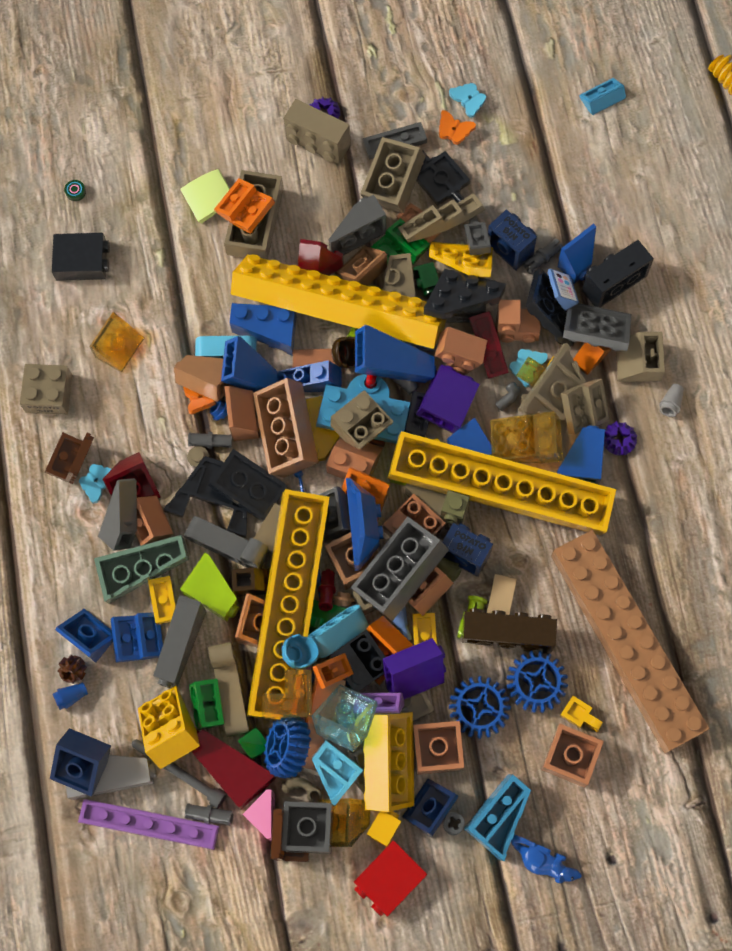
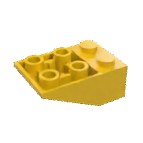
(167, 728)

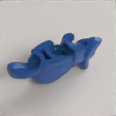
(540, 862)

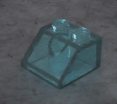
(345, 717)

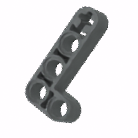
(224, 543)

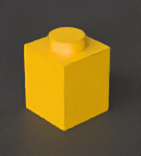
(384, 827)

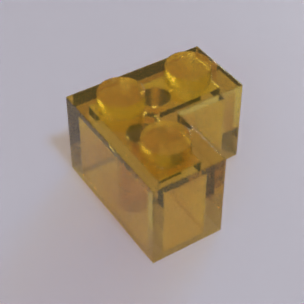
(295, 701)

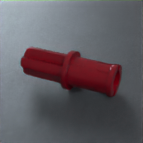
(326, 590)

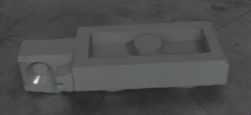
(477, 237)

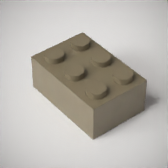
(317, 131)
(393, 174)

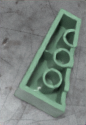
(132, 568)

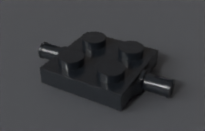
(442, 178)

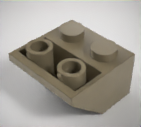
(643, 358)
(360, 420)

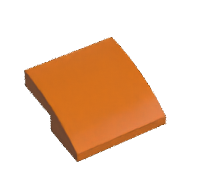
(244, 205)
(374, 486)

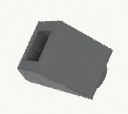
(121, 516)

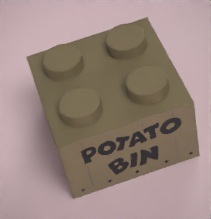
(46, 389)

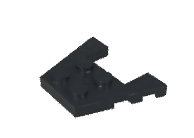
(198, 488)

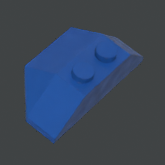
(363, 523)

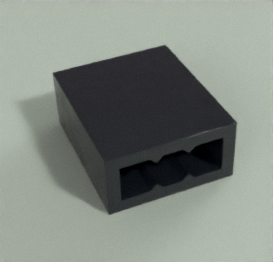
(80, 256)

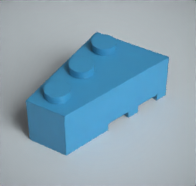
(499, 816)

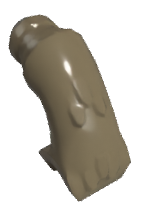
(298, 782)

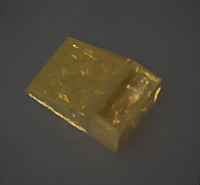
(527, 438)

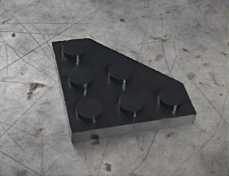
(462, 293)
(545, 307)

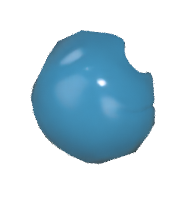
(300, 651)

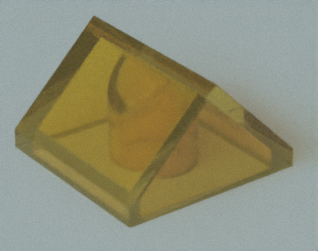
(116, 343)

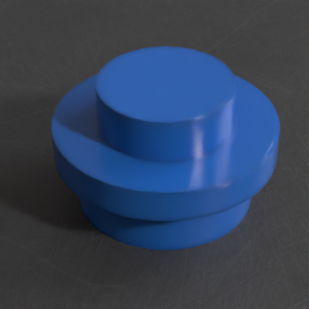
(219, 410)

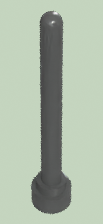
(213, 795)

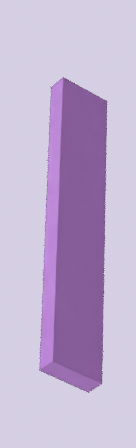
(148, 824)

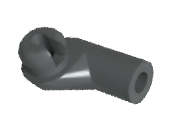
(509, 398)

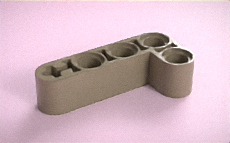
(231, 694)

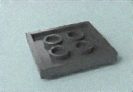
(598, 326)

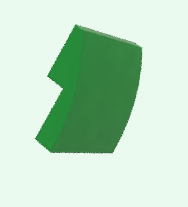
(394, 243)

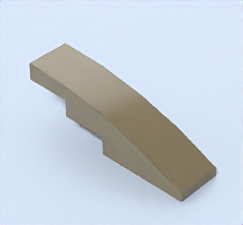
(435, 221)

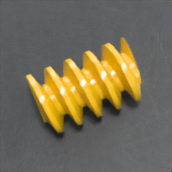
(722, 70)

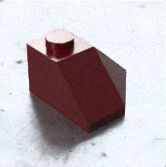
(316, 256)

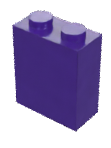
(448, 399)
(415, 669)

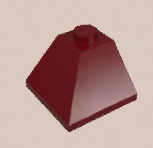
(132, 468)

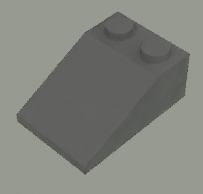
(360, 226)

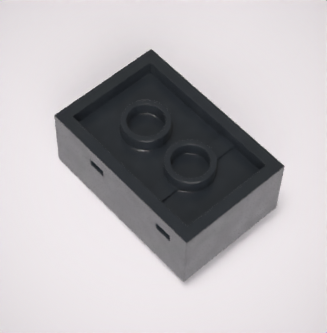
(617, 274)

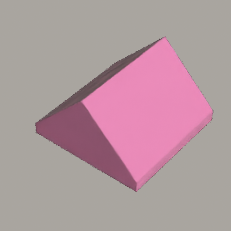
(261, 813)

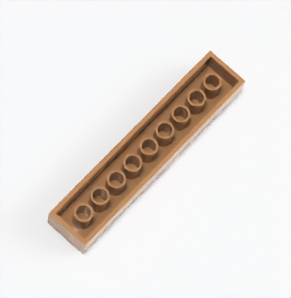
(629, 642)

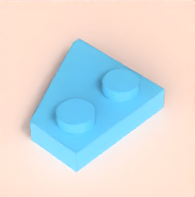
(335, 770)

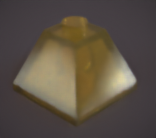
(348, 821)

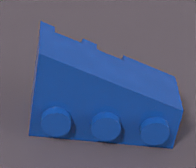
(265, 323)

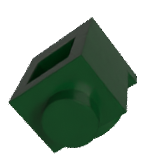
(425, 278)

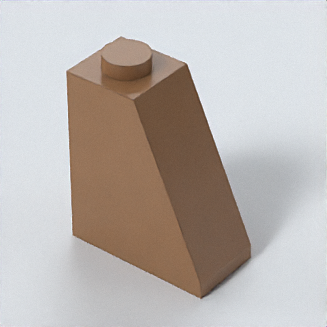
(201, 375)

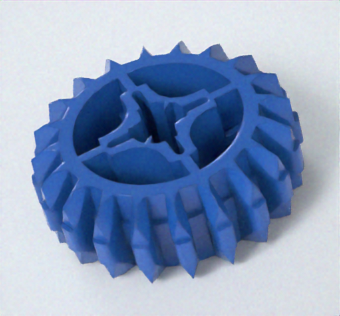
(527, 676)
(473, 726)
(287, 747)

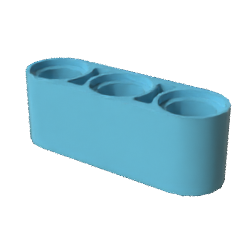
(214, 345)
(340, 630)

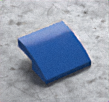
(136, 637)

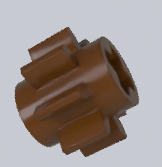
(72, 669)

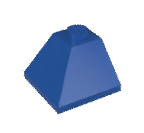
(578, 255)

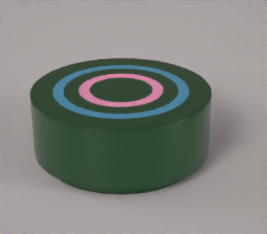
(75, 190)

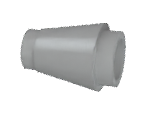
(672, 401)

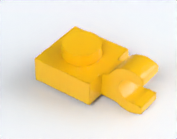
(578, 713)

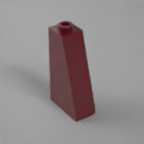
(232, 770)

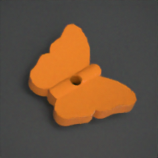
(461, 130)
(197, 401)

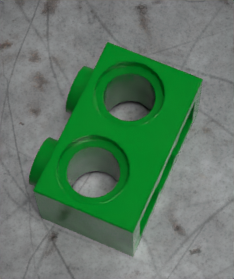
(206, 704)

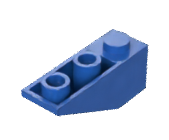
(314, 376)

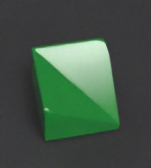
(253, 744)

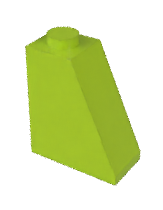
(211, 589)

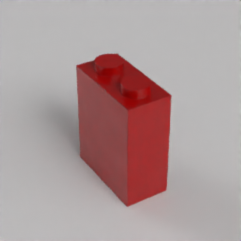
(389, 879)

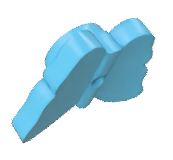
(463, 95)
(522, 356)
(92, 488)

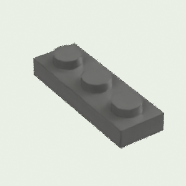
(411, 134)

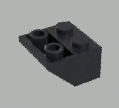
(364, 659)

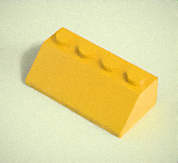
(389, 762)

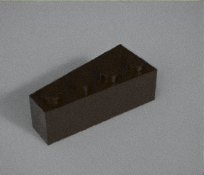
(509, 630)

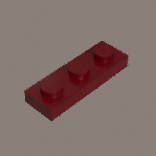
(494, 357)

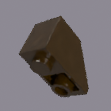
(250, 581)

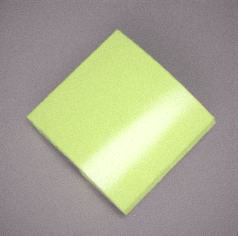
(205, 194)

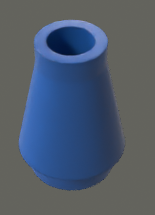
(69, 695)

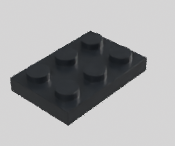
(248, 485)

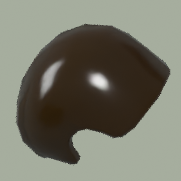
(344, 352)

